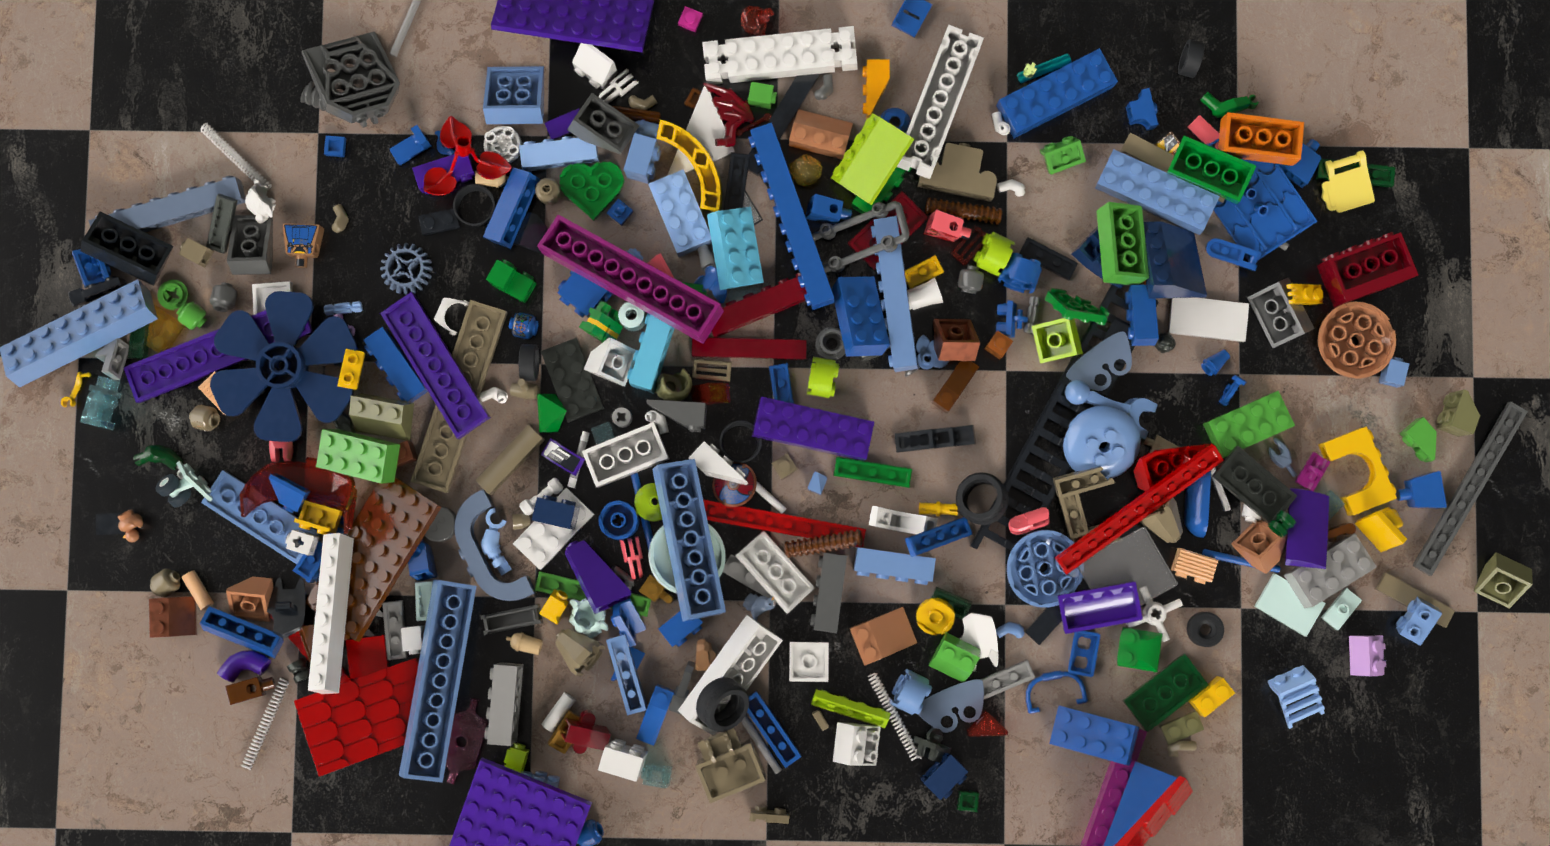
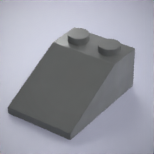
(602, 125)
(250, 246)
(688, 414)

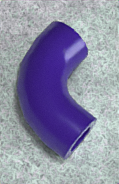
(243, 661)

